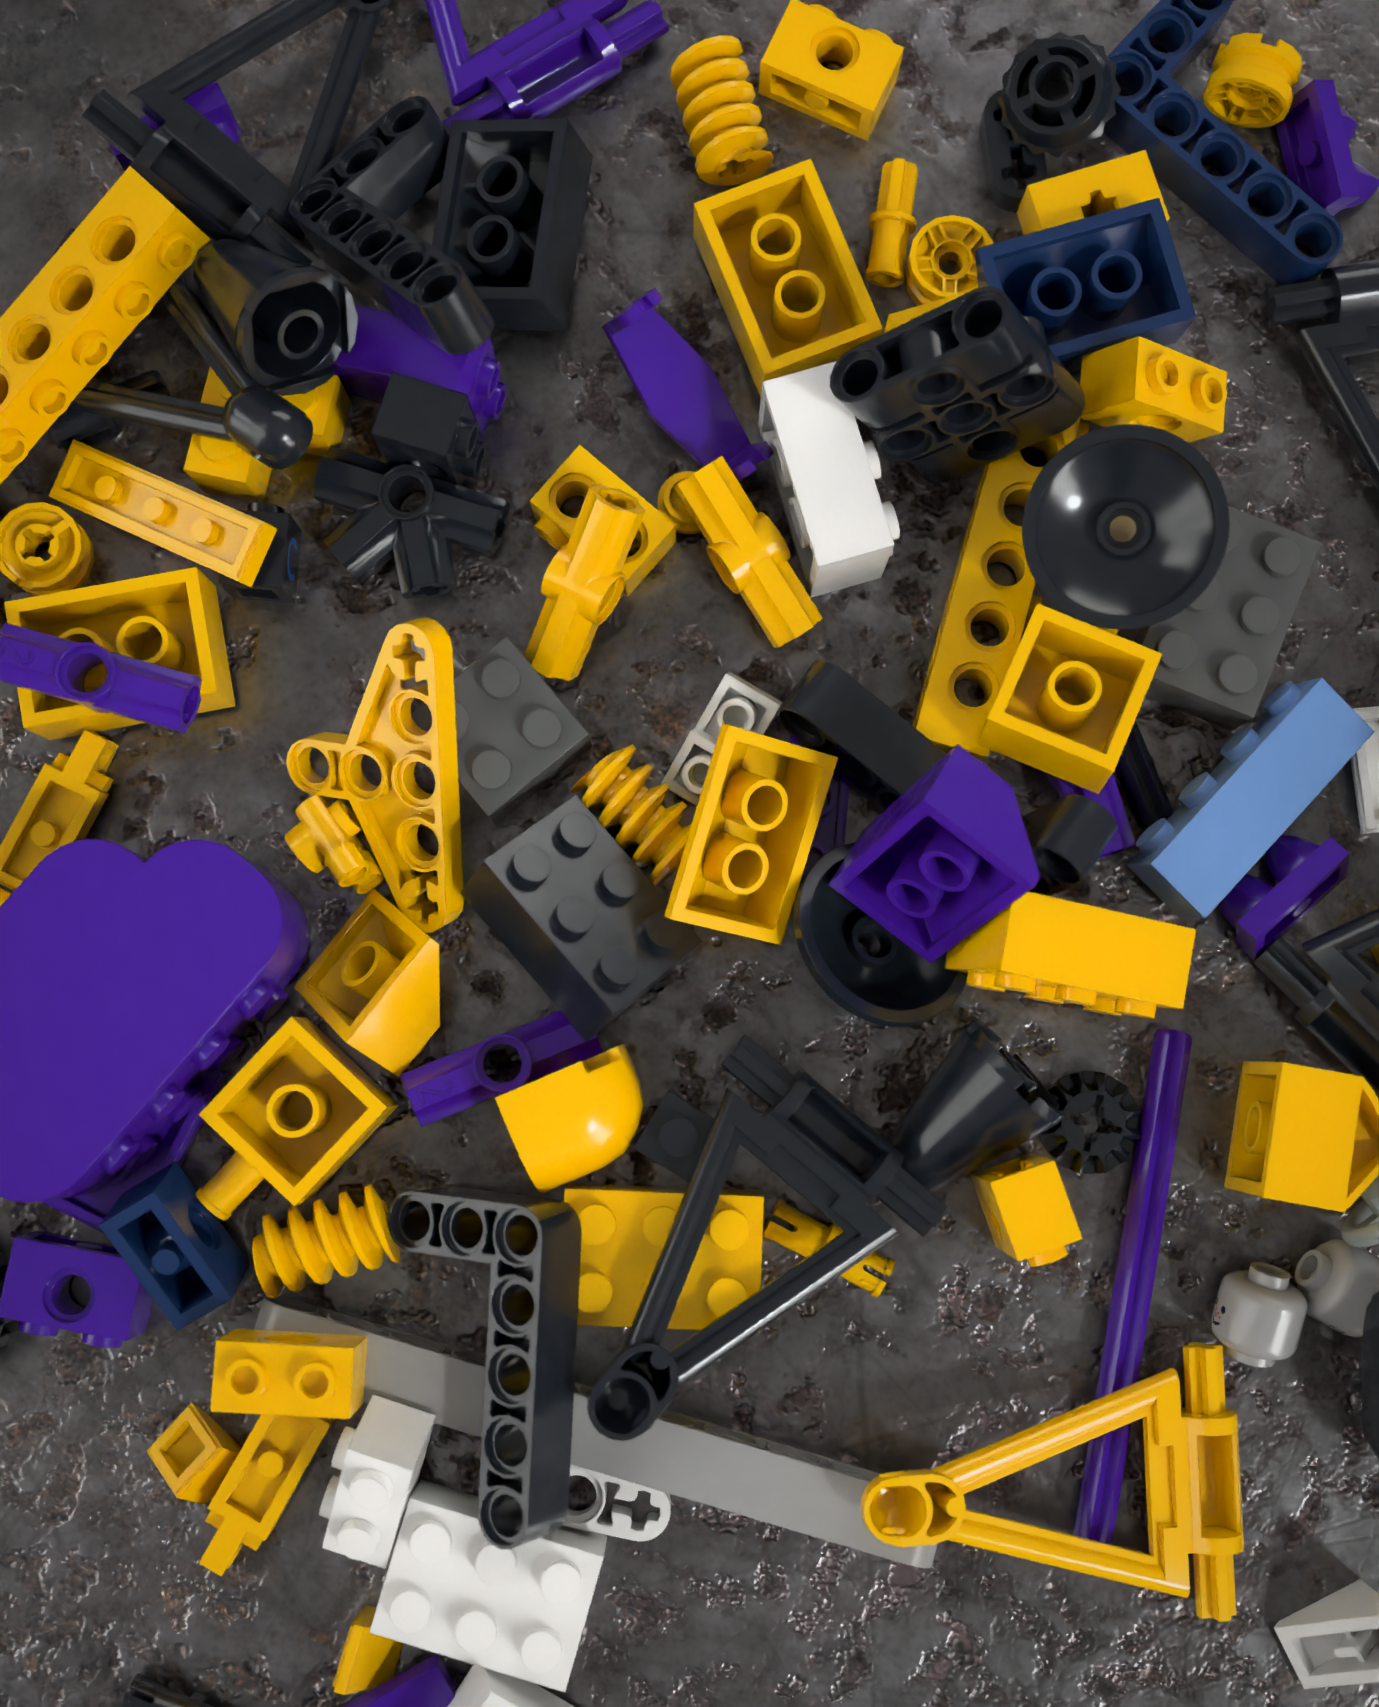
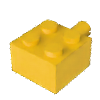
(1069, 698)
(291, 1118)

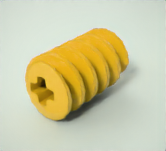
(720, 112)
(638, 812)
(323, 1243)

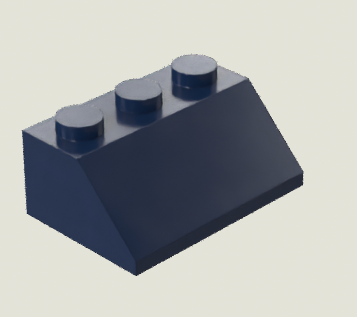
(1095, 280)

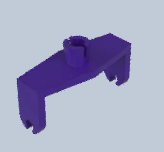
(680, 388)

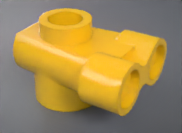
(329, 840)

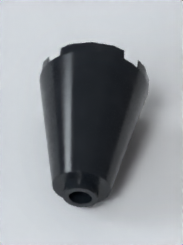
(277, 314)
(972, 1110)

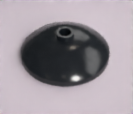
(1176, 517)
(887, 984)

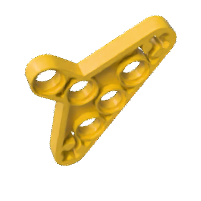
(398, 805)

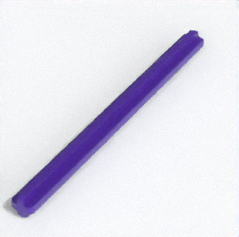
(1135, 1275)

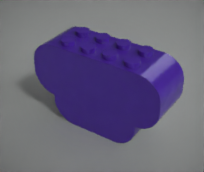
(121, 998)

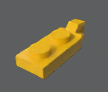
(58, 807)
(261, 1484)

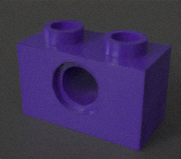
(39, 1295)

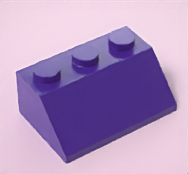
(941, 857)

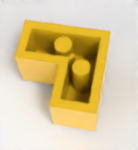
(230, 472)

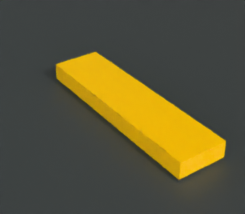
(163, 513)

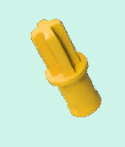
(892, 223)

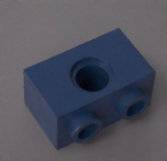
(175, 1246)

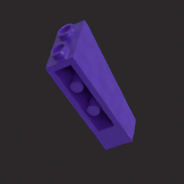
(391, 345)

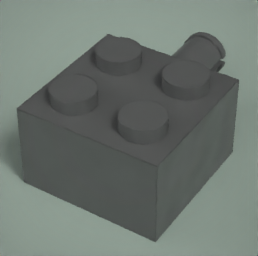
(507, 729)

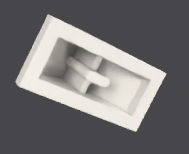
(1334, 1638)

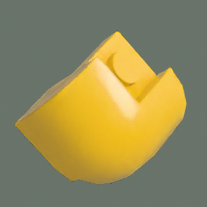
(575, 1118)

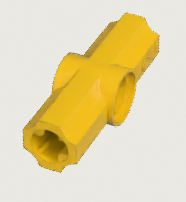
(748, 552)
(584, 582)

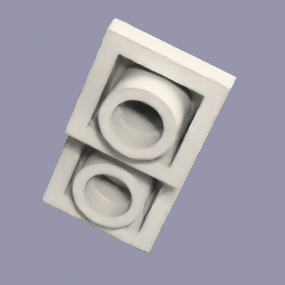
(734, 704)

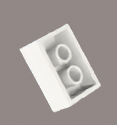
(826, 482)
(483, 1603)

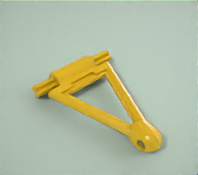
(1188, 1477)

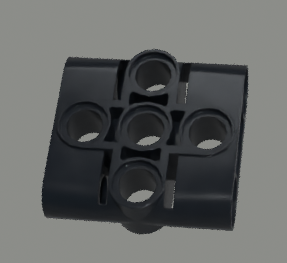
(958, 386)

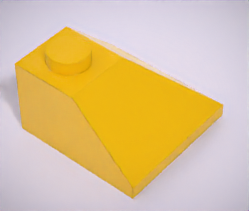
(378, 984)

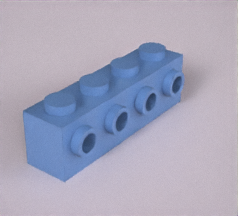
(1248, 797)

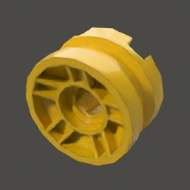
(1252, 81)
(936, 243)
(69, 543)

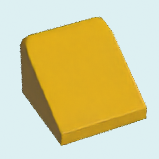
(194, 1455)
(366, 1657)

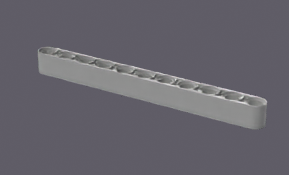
(672, 1456)

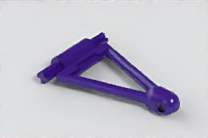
(543, 60)

